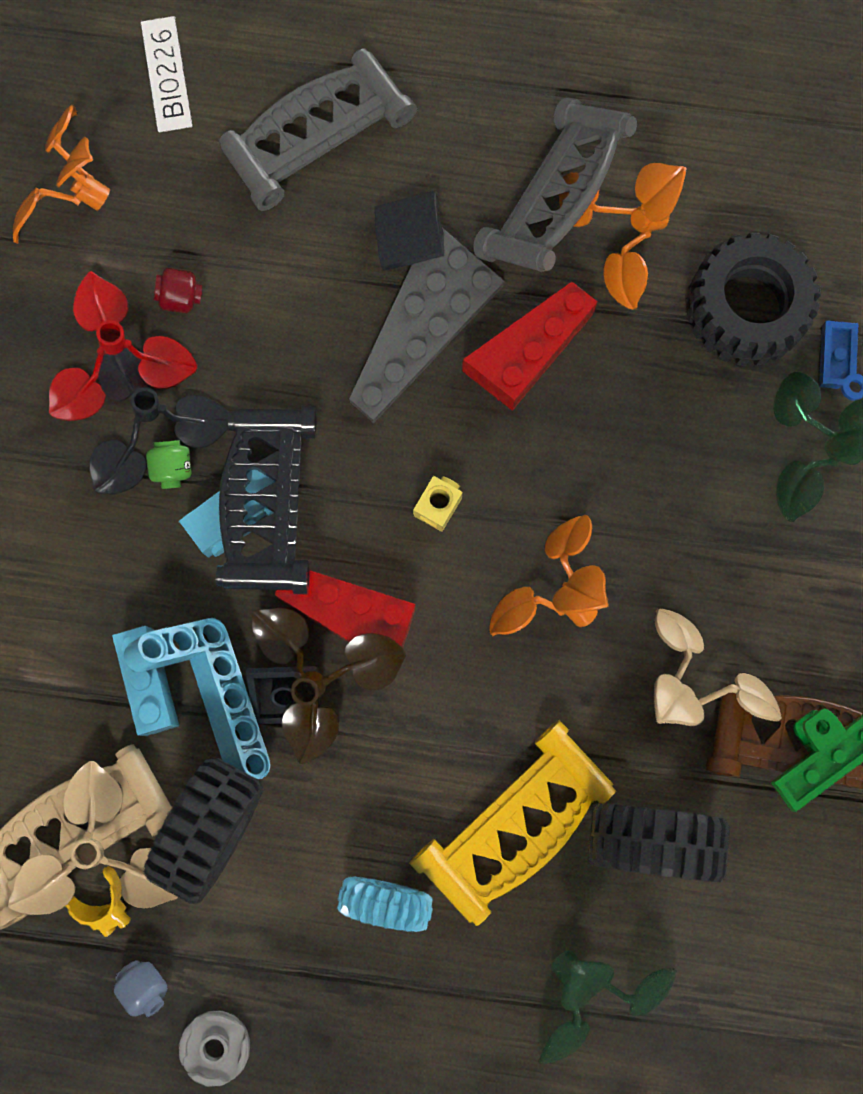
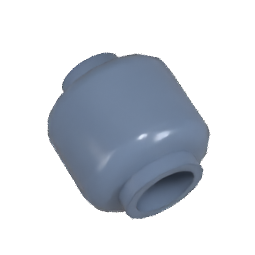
(140, 988)

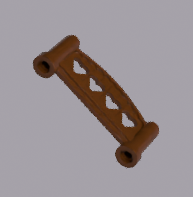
(739, 743)

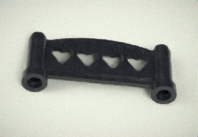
(277, 564)

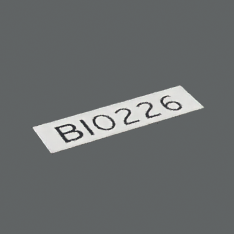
(166, 74)

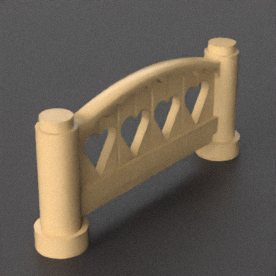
(142, 805)

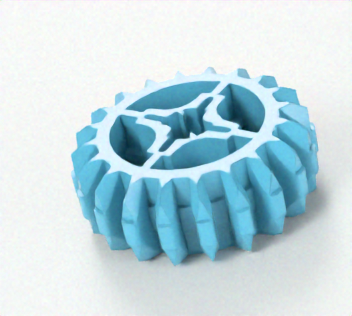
(385, 904)

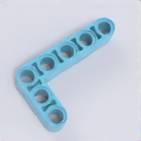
(211, 686)

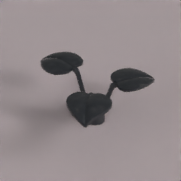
(198, 424)

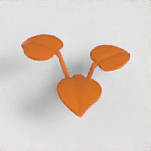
(84, 186)
(658, 190)
(577, 598)

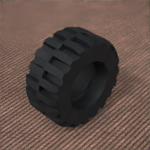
(775, 266)
(202, 830)
(659, 842)

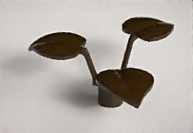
(305, 725)

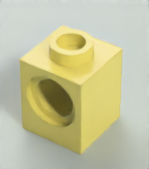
(433, 516)

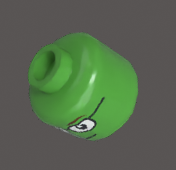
(168, 463)

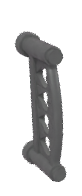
(578, 126)
(264, 170)

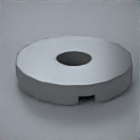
(230, 1033)

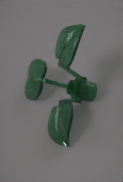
(802, 486)
(582, 983)

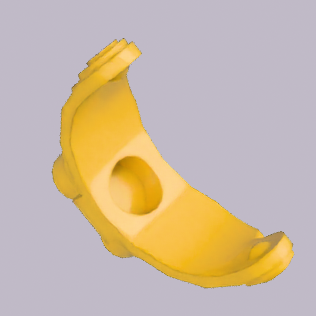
(102, 917)

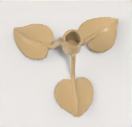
(677, 701)
(42, 881)

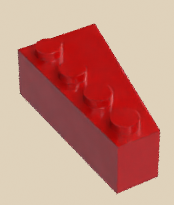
(526, 349)
(351, 609)

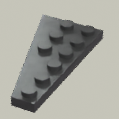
(426, 316)

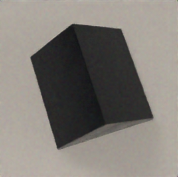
(271, 691)

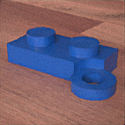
(839, 358)

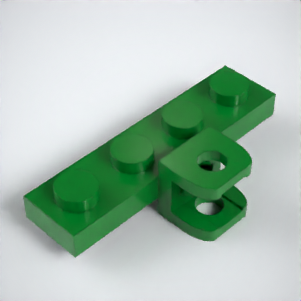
(832, 756)

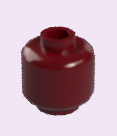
(177, 290)

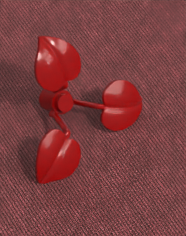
(101, 309)

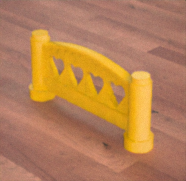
(453, 867)

